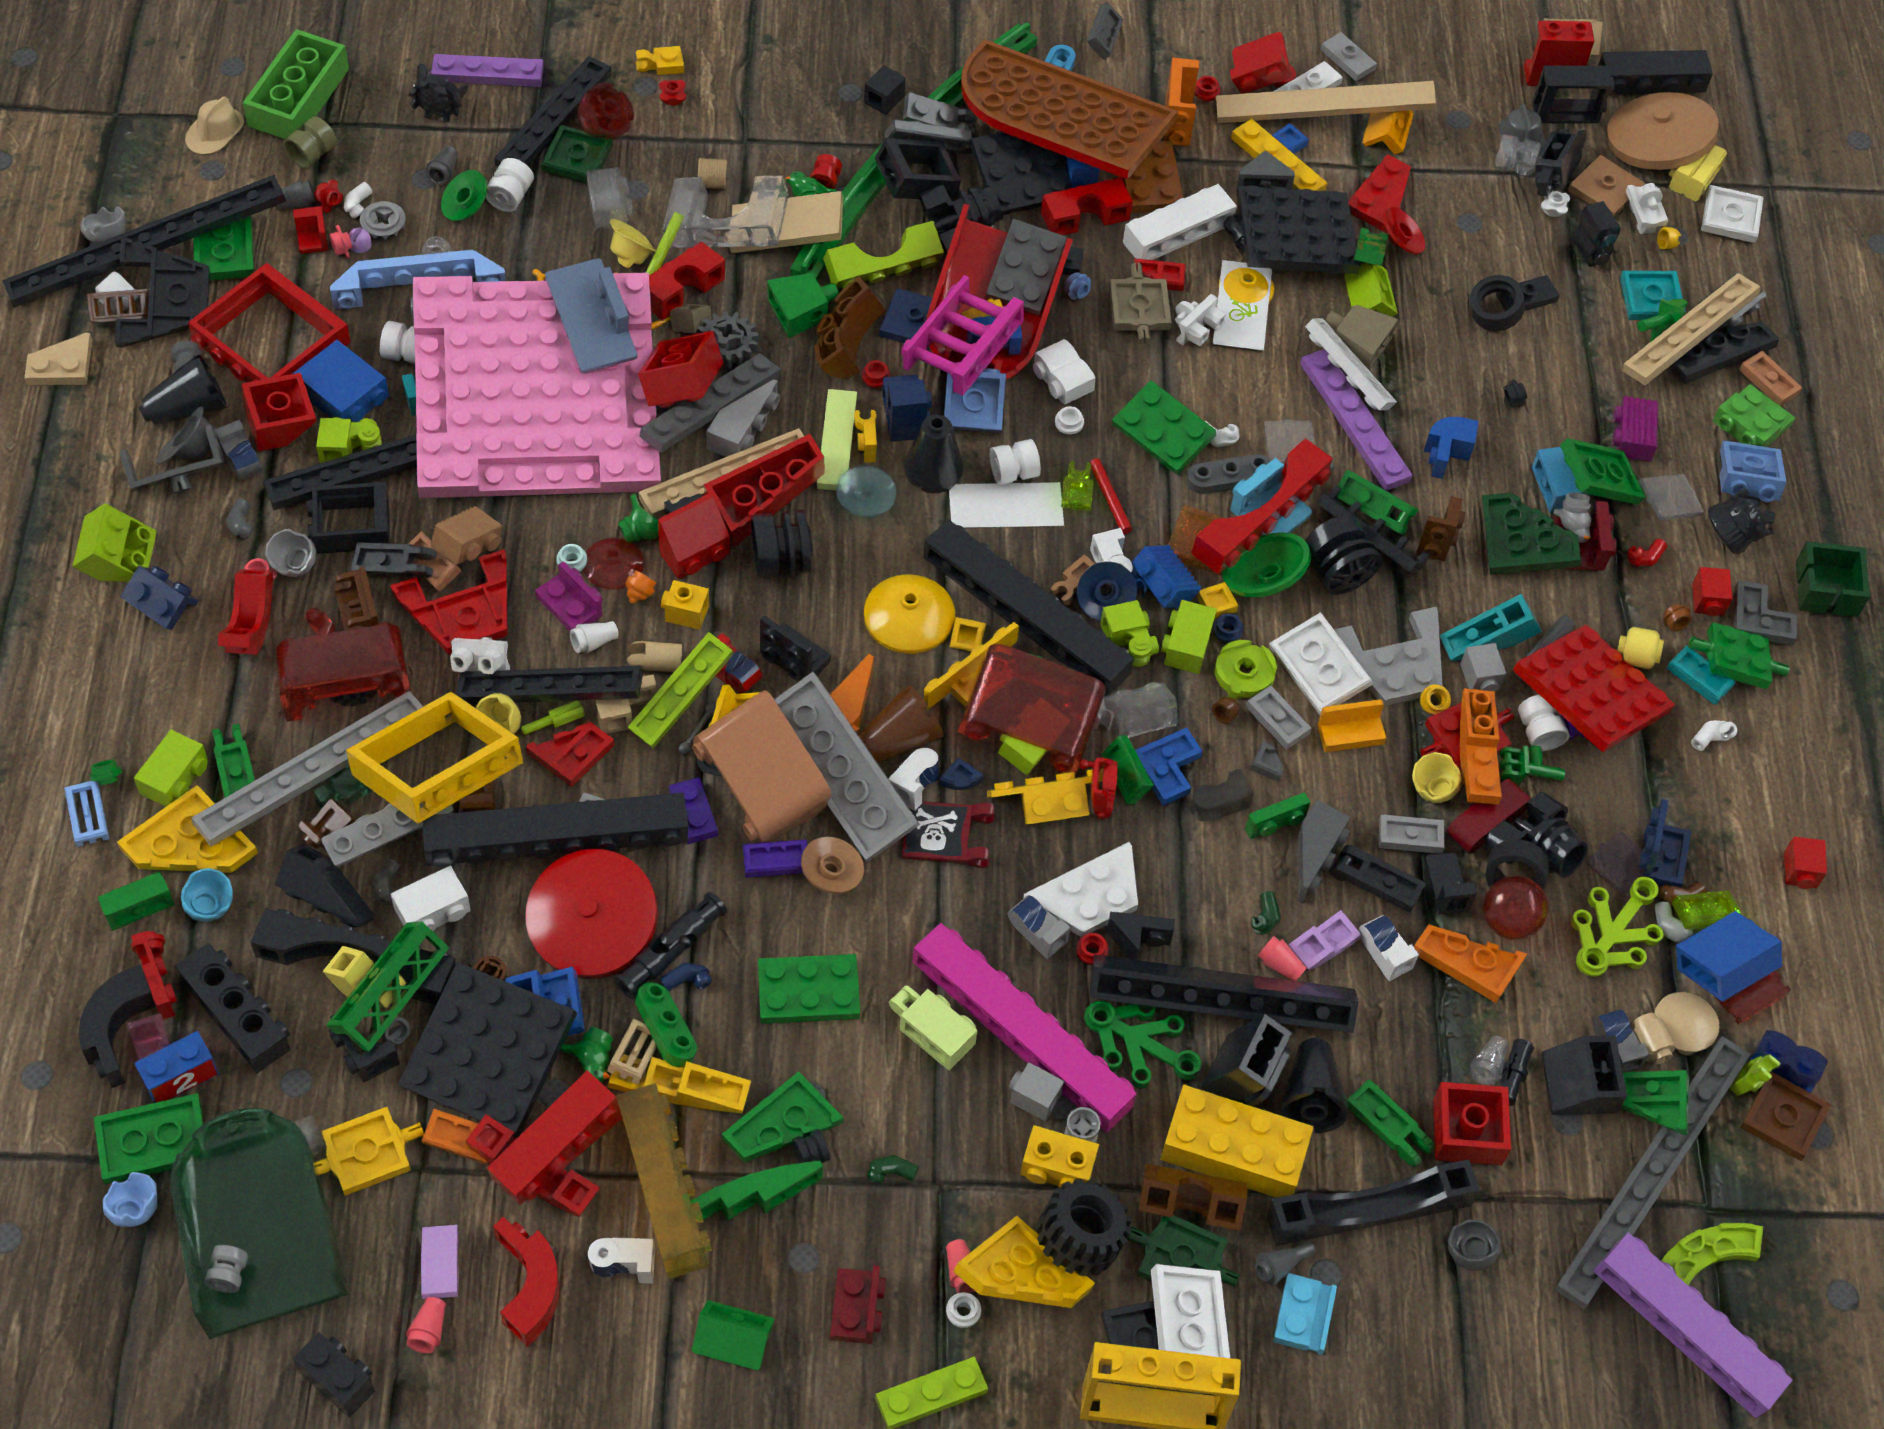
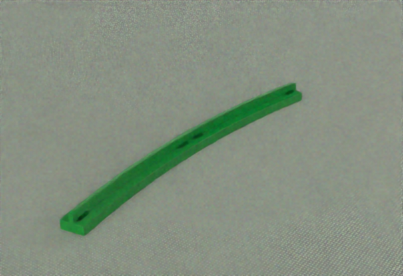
(869, 179)

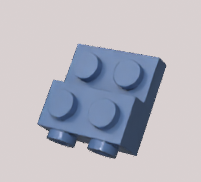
(980, 406)
(1752, 467)

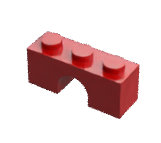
(1105, 199)
(695, 267)

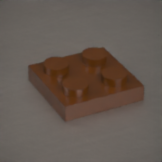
(1785, 1116)

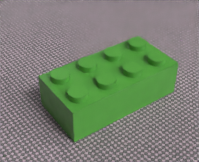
(296, 84)

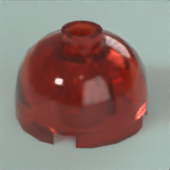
(605, 112)
(1515, 908)

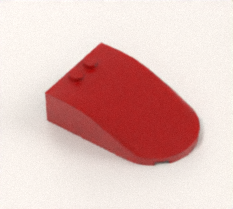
(975, 254)

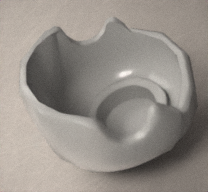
(103, 225)
(290, 553)

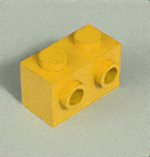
(1057, 1157)

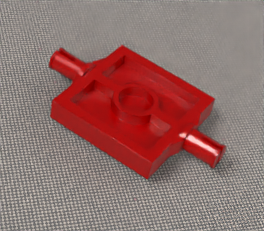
(1446, 732)

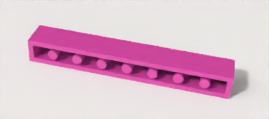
(1023, 1025)

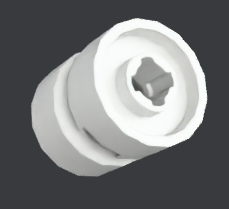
(509, 184)
(397, 342)
(1016, 461)
(1543, 723)

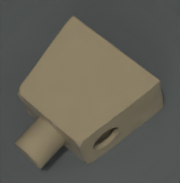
(1364, 332)

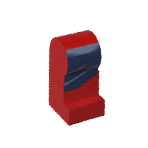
(739, 670)

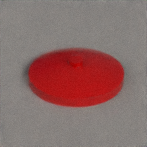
(591, 913)

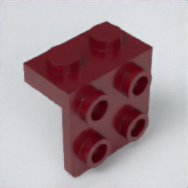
(1601, 545)

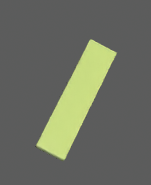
(837, 436)

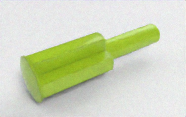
(557, 717)

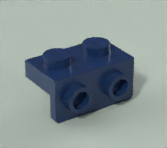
(158, 596)

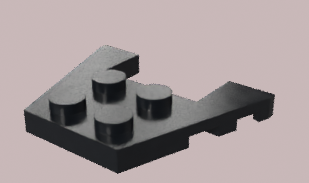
(175, 294)

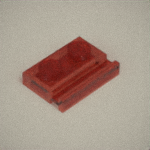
(1755, 997)

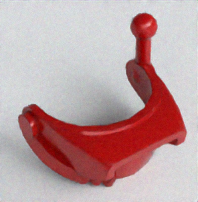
(1102, 799)

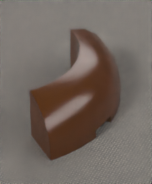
(844, 329)

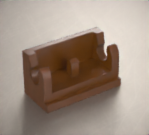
(355, 600)

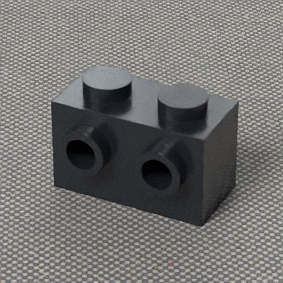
(334, 1374)

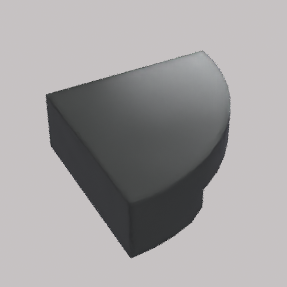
(1267, 762)

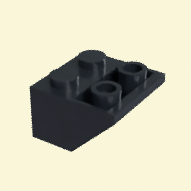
(1584, 1076)

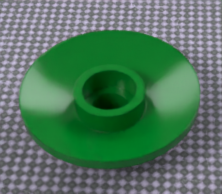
(464, 195)

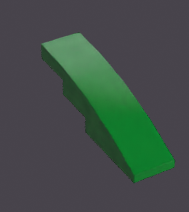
(766, 1188)

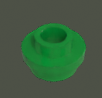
(105, 772)

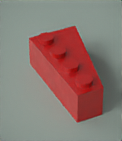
(765, 484)
(556, 1138)

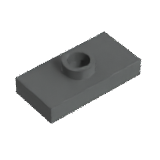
(1105, 30)

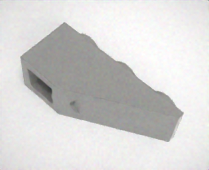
(739, 422)

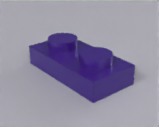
(699, 815)

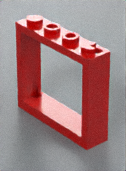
(245, 294)

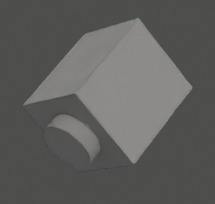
(1483, 667)
(1035, 1091)

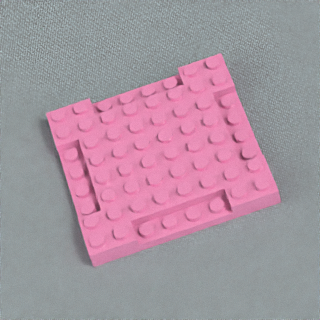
(508, 401)

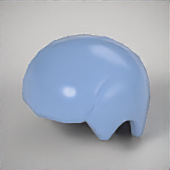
(131, 1201)

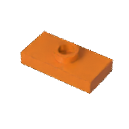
(450, 1133)

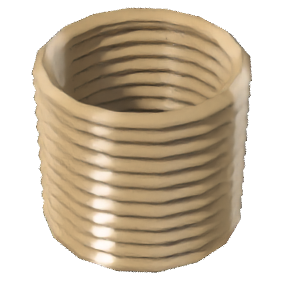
(713, 172)

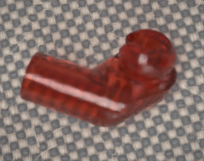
(319, 621)

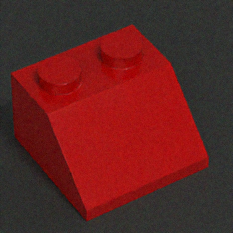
(277, 410)
(693, 537)

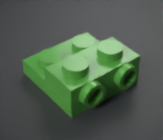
(1753, 417)

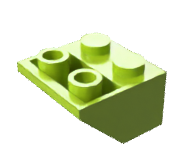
(113, 545)

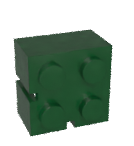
(1832, 578)

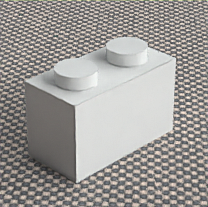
(432, 900)

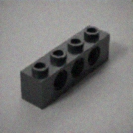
(257, 1048)

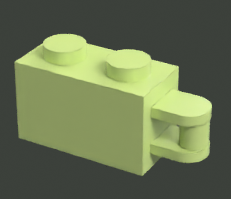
(934, 1025)

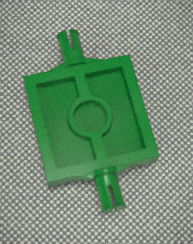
(1739, 655)

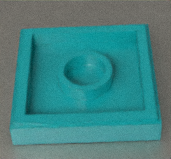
(1645, 289)

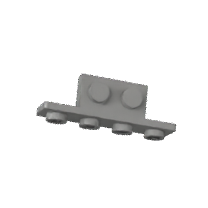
(370, 833)

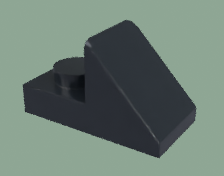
(1132, 929)

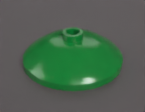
(1270, 566)

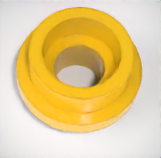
(1442, 695)

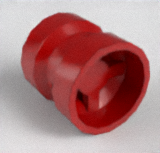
(827, 170)

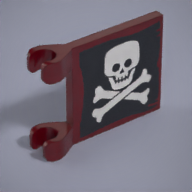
(945, 833)

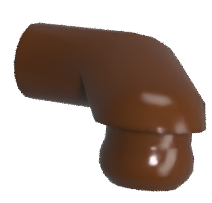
(1669, 893)

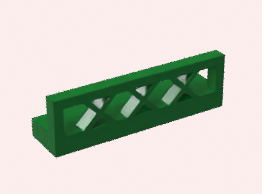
(377, 979)

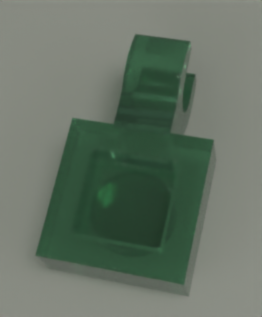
(342, 786)

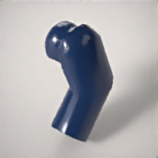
(687, 972)

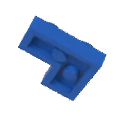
(1163, 761)

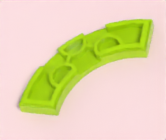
(1712, 1246)

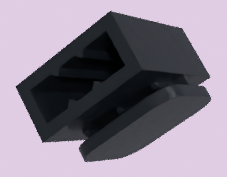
(1249, 1062)

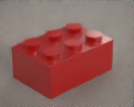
(680, 369)

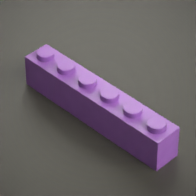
(1693, 1325)

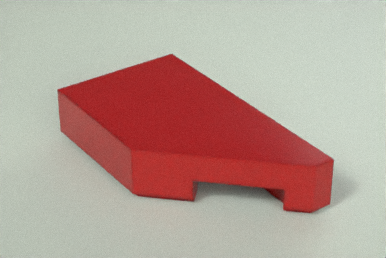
(1171, 271)

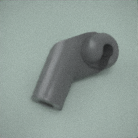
(236, 519)

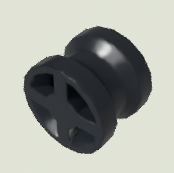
(811, 1147)

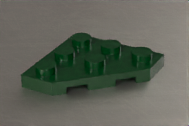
(1525, 537)

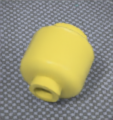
(1641, 647)

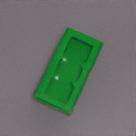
(1131, 774)

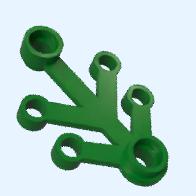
(1138, 1038)

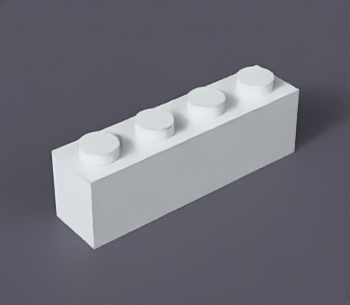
(1178, 223)

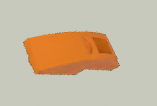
(1478, 746)

